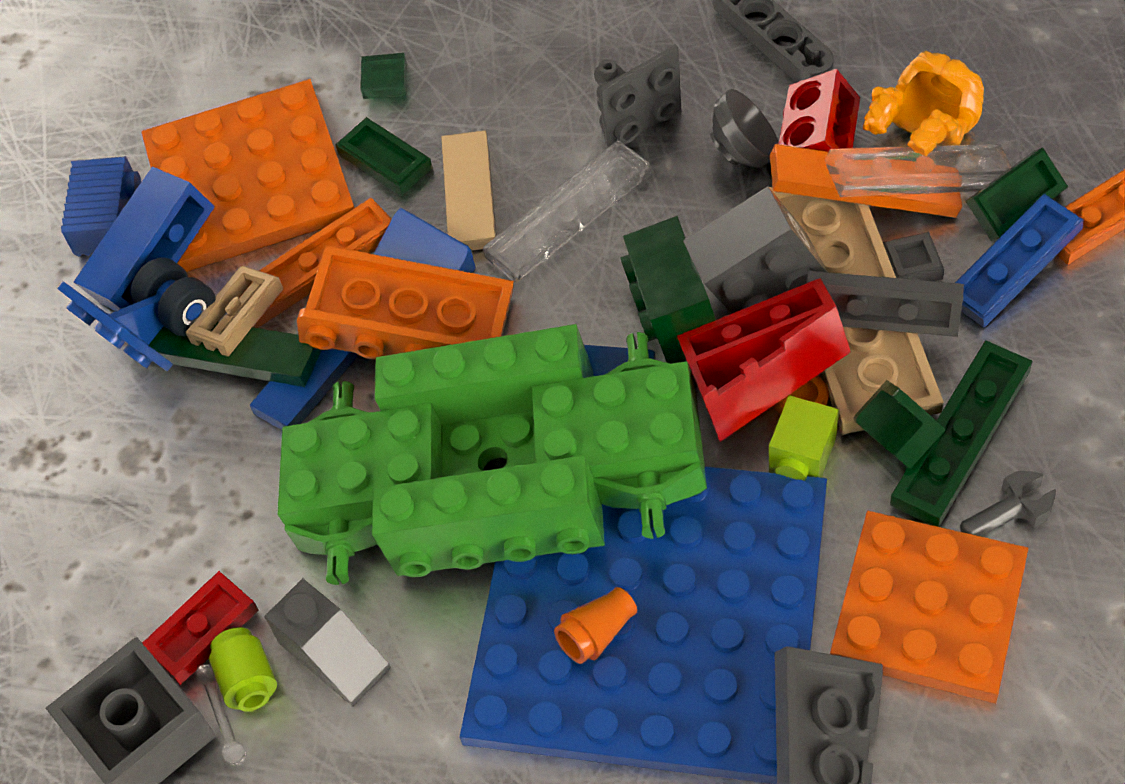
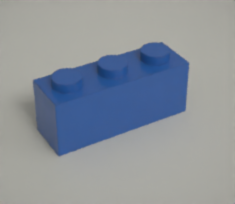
(153, 224)

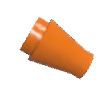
(592, 626)

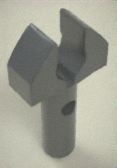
(1012, 506)

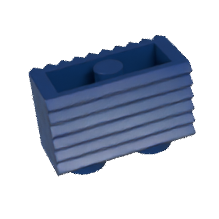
(95, 200)

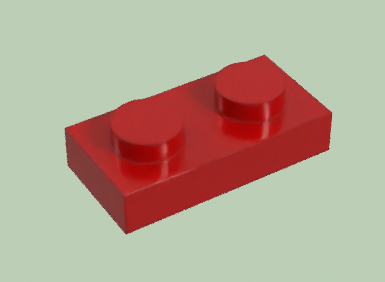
(186, 636)

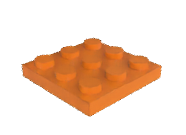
(931, 605)

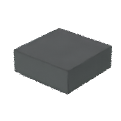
(915, 258)

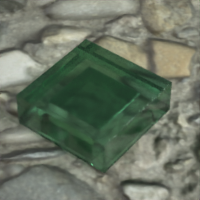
(383, 75)

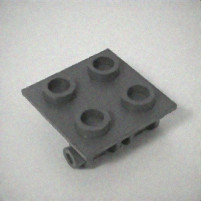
(637, 98)

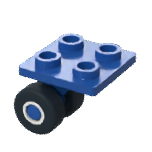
(161, 298)

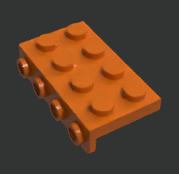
(398, 305)

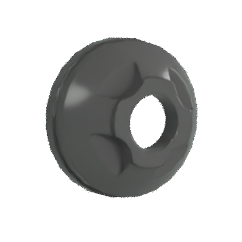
(742, 131)

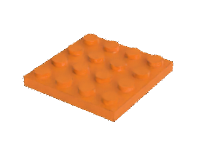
(260, 165)

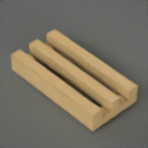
(241, 312)

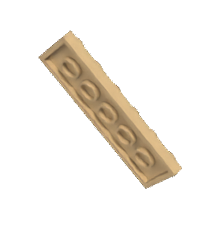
(852, 245)

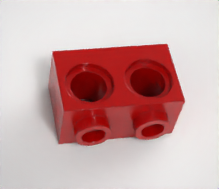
(820, 113)

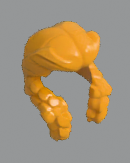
(932, 100)

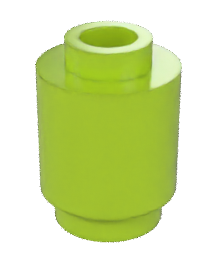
(241, 669)

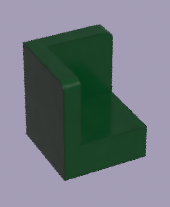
(898, 424)

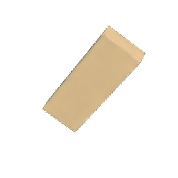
(468, 188)

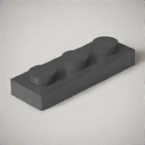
(895, 303)

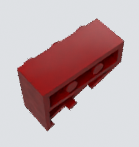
(763, 353)

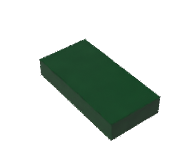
(384, 156)
(1014, 192)

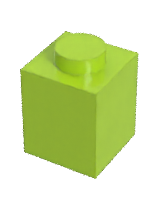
(803, 439)

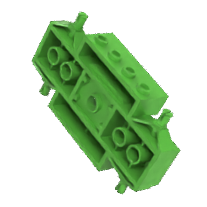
(531, 397)

